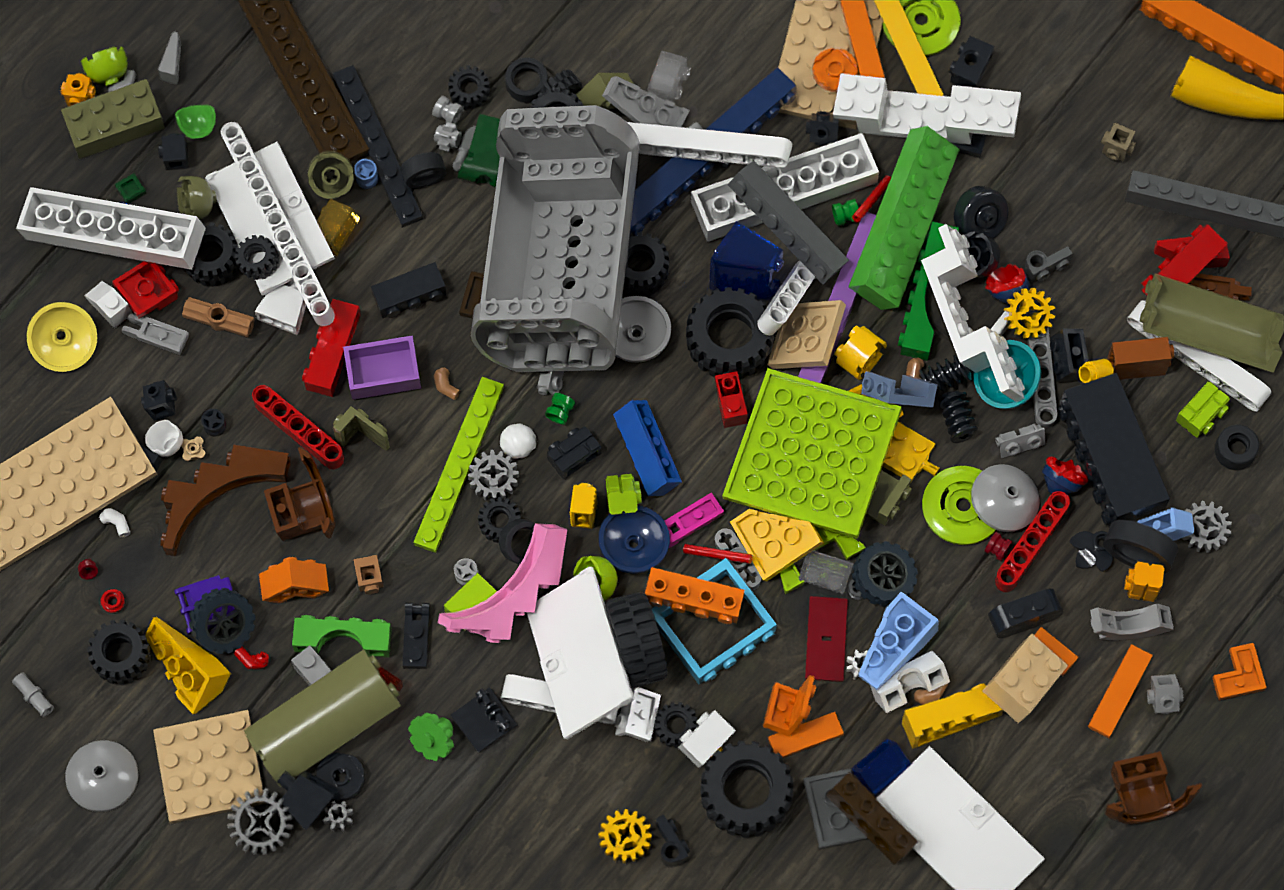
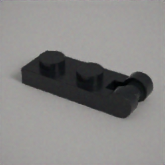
(416, 636)

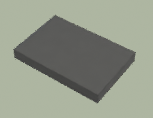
(829, 822)

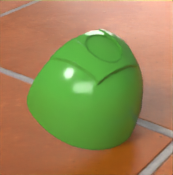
(196, 120)

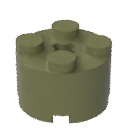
(335, 186)

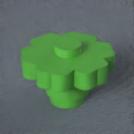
(431, 736)

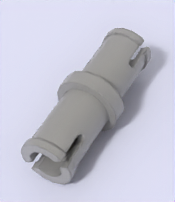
(33, 694)

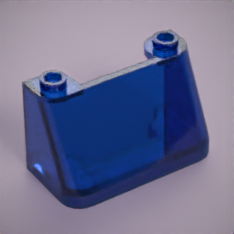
(746, 263)

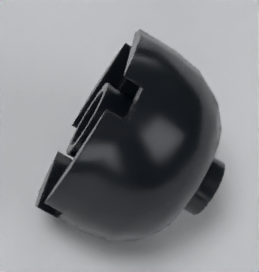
(985, 252)

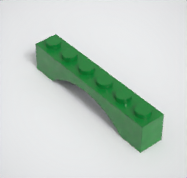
(919, 332)

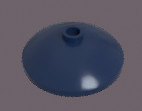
(644, 529)

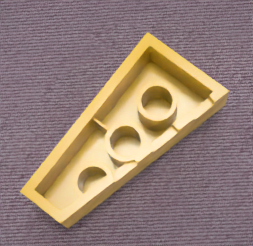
(948, 716)

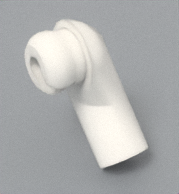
(112, 516)

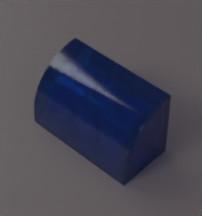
(881, 766)

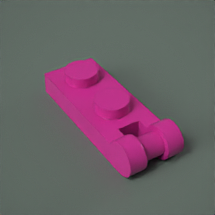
(693, 518)

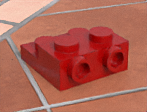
(146, 288)

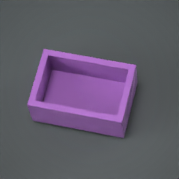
(382, 367)

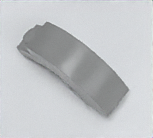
(1131, 624)

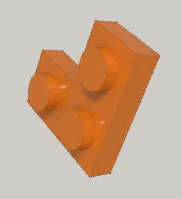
(1246, 677)

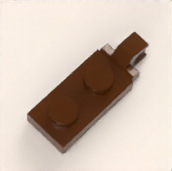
(1223, 286)

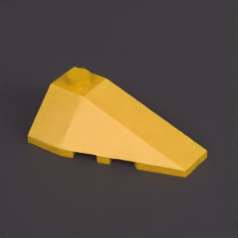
(193, 670)

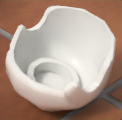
(164, 438)
(517, 441)

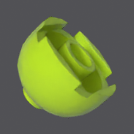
(106, 66)
(604, 571)

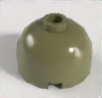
(195, 196)

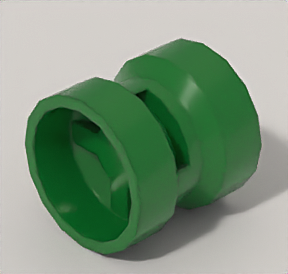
(844, 212)
(559, 409)

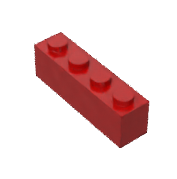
(1191, 256)
(328, 355)

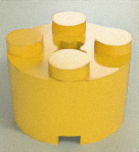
(860, 351)

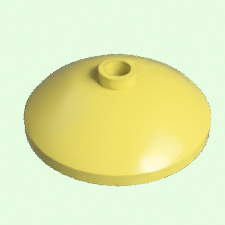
(64, 353)

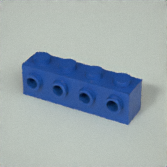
(647, 448)

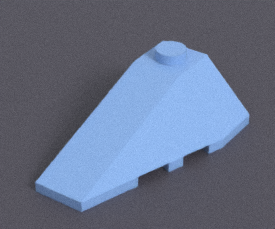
(899, 638)

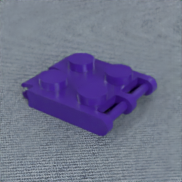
(195, 591)

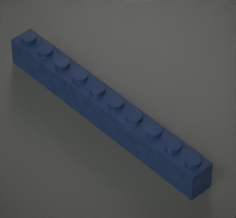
(682, 173)

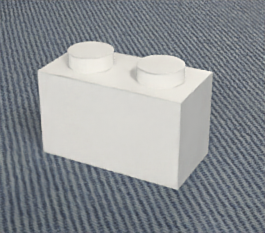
(705, 738)

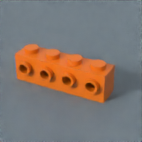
(694, 595)

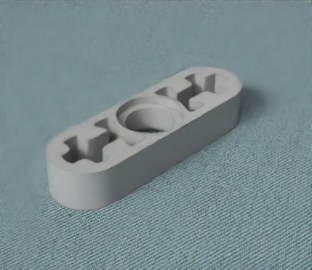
(734, 541)

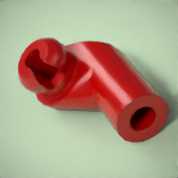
(252, 661)

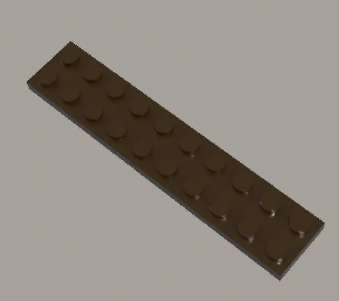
(304, 77)

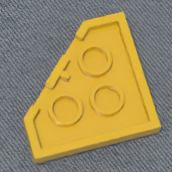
(775, 540)

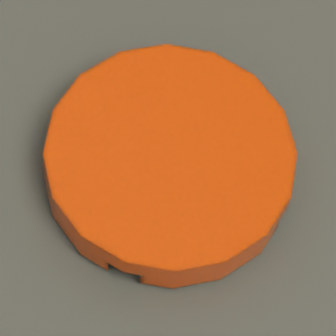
(830, 65)

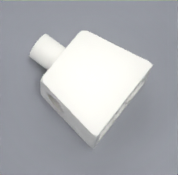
(283, 308)

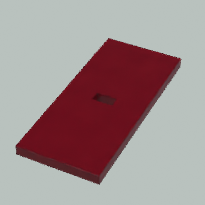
(826, 619)

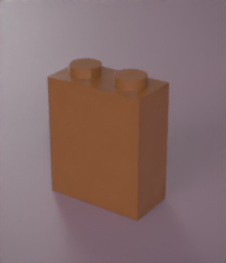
(1141, 357)

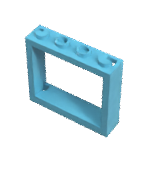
(729, 657)

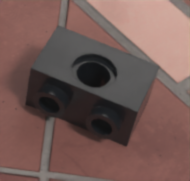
(976, 52)

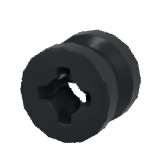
(213, 417)

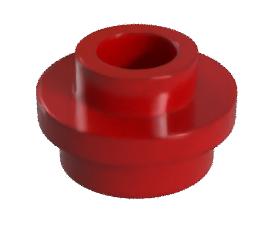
(112, 594)

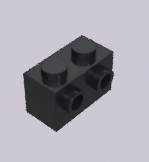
(1068, 354)

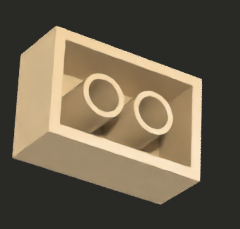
(1025, 678)

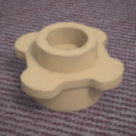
(196, 454)

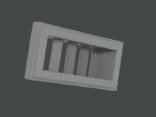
(170, 62)

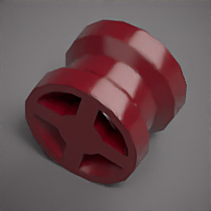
(998, 546)

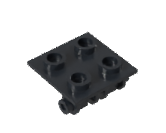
(483, 719)

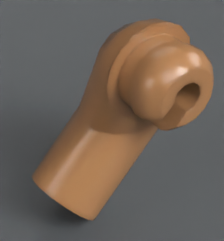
(914, 366)
(442, 383)
(924, 697)

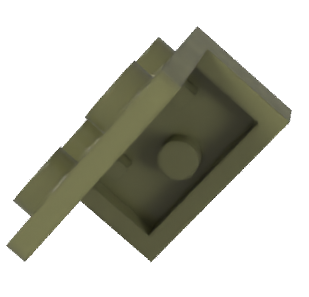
(351, 421)
(887, 497)

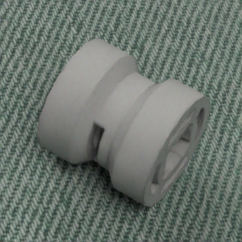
(447, 110)

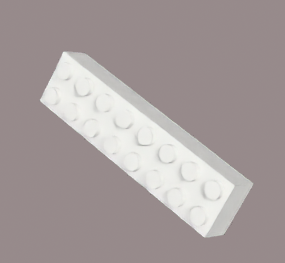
(806, 181)
(111, 228)

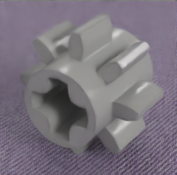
(447, 136)
(341, 822)

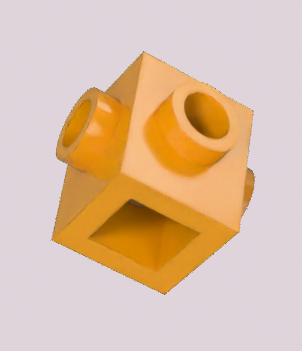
(77, 89)

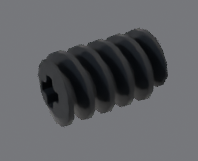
(947, 374)
(957, 415)

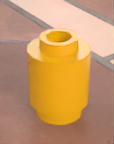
(1095, 369)

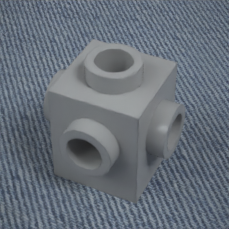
(1165, 694)

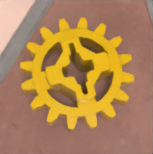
(1032, 321)
(616, 832)

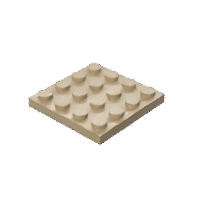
(207, 766)

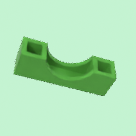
(372, 636)

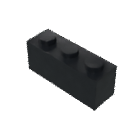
(408, 290)

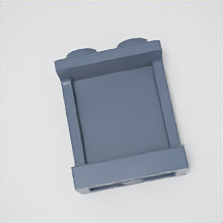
(911, 392)

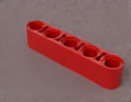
(293, 417)
(1036, 531)

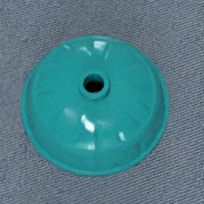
(1027, 370)

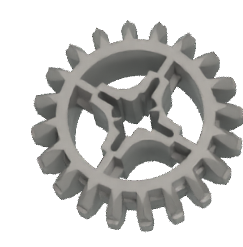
(275, 837)

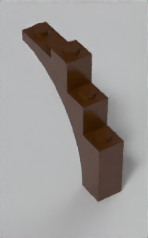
(242, 467)

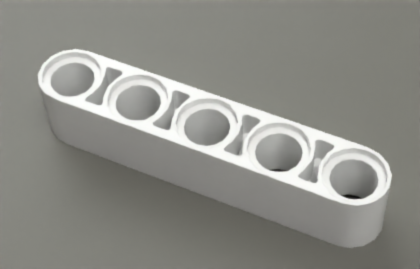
(785, 299)
(536, 695)

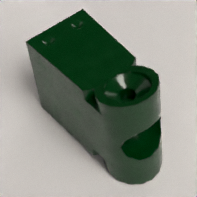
(483, 159)

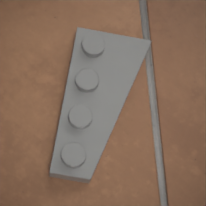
(643, 106)

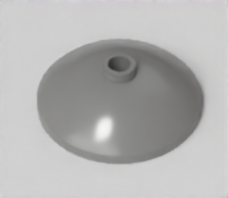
(648, 319)
(1000, 508)
(110, 788)

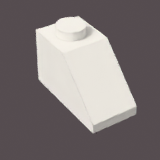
(109, 303)

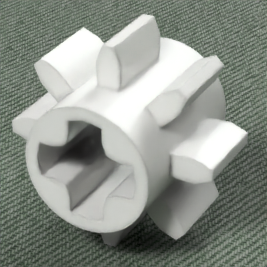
(858, 657)

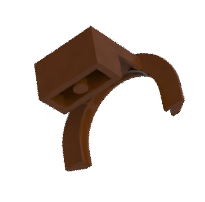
(301, 507)
(1144, 790)

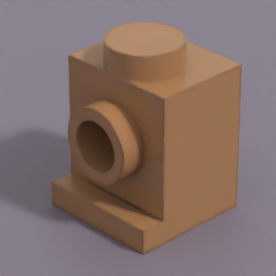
(365, 567)

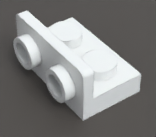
(639, 716)

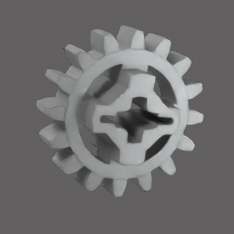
(502, 475)
(1214, 528)

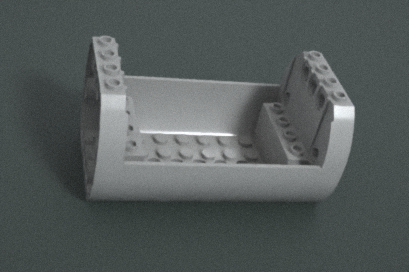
(550, 174)

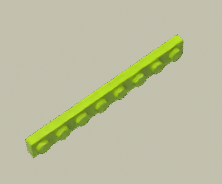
(458, 465)

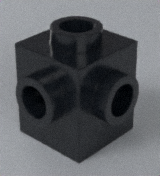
(822, 128)
(159, 400)

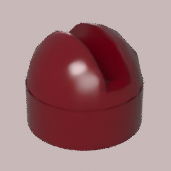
(84, 574)

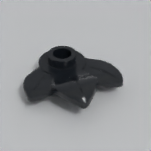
(1090, 552)

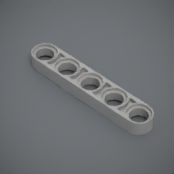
(1045, 383)

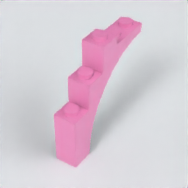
(538, 569)

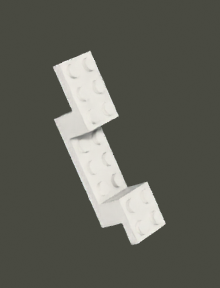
(952, 117)
(977, 348)

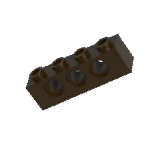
(871, 818)

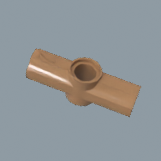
(205, 312)

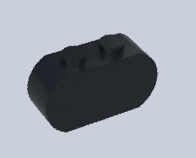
(1025, 613)

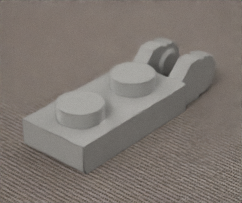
(157, 334)

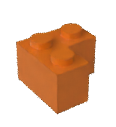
(293, 579)

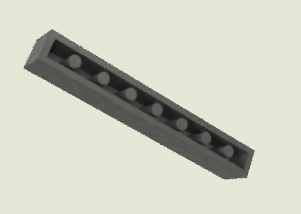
(1206, 204)

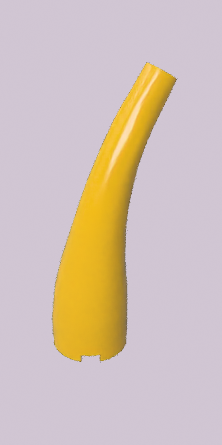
(1222, 93)

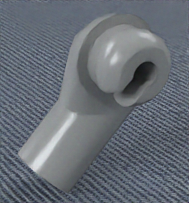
(129, 78)

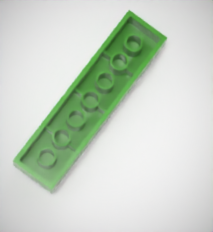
(904, 218)

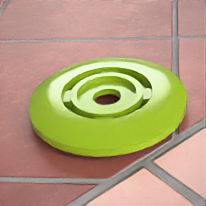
(941, 15)
(951, 523)

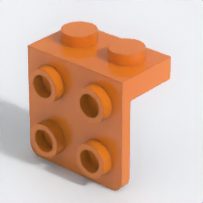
(789, 707)

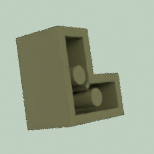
(593, 91)

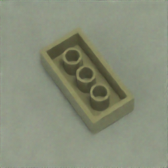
(113, 118)

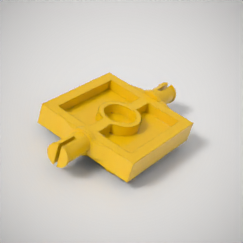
(909, 453)

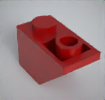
(731, 399)

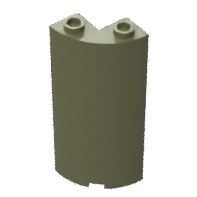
(1213, 322)
(323, 716)

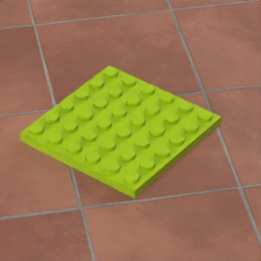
(812, 453)

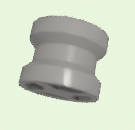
(465, 567)

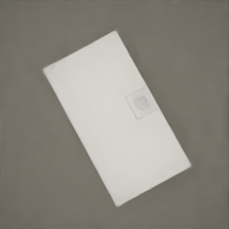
(247, 220)
(579, 653)
(958, 828)

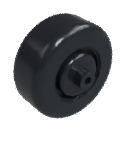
(981, 211)

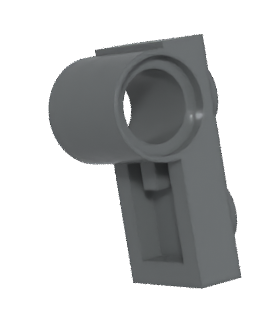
(1056, 261)

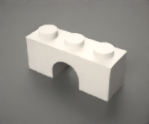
(924, 672)

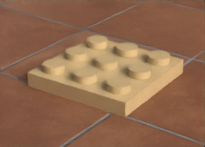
(807, 335)

